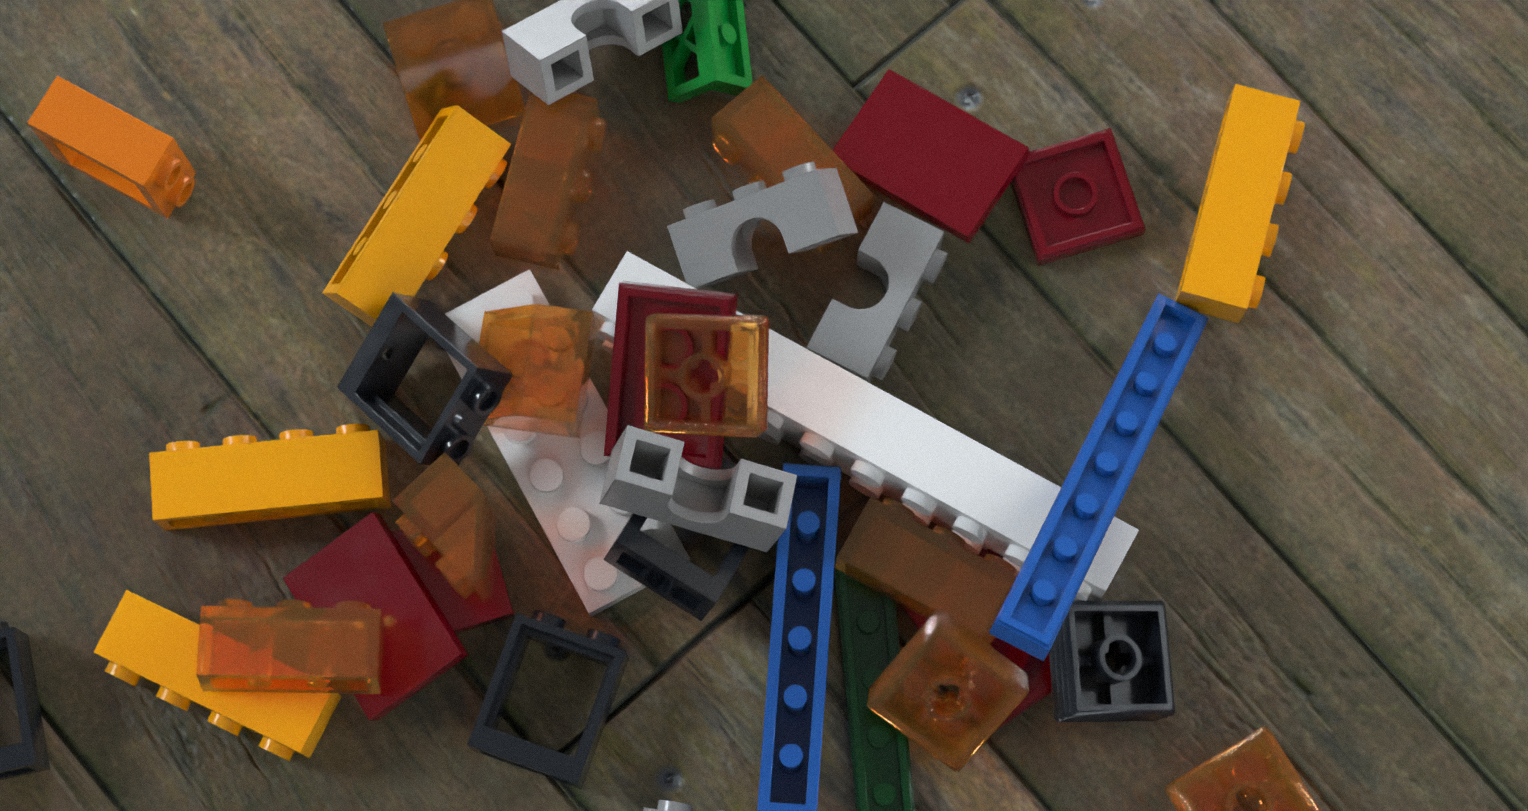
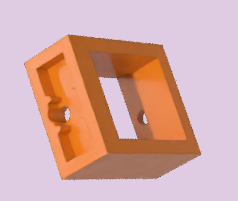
(113, 147)

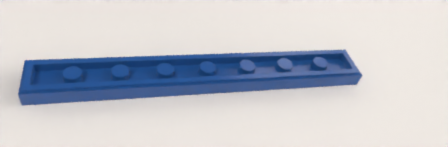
(1098, 479)

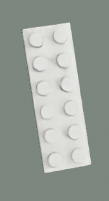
(564, 473)

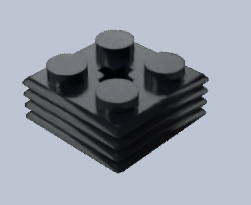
(1139, 644)

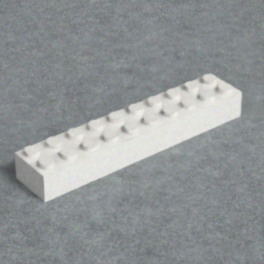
(896, 449)

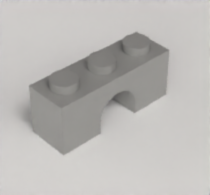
(552, 46)
(717, 241)
(902, 255)
(733, 504)

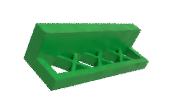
(721, 46)

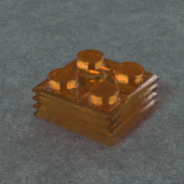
(741, 376)
(954, 724)
(1252, 768)

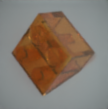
(455, 520)

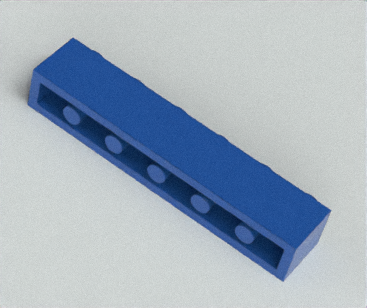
(800, 643)

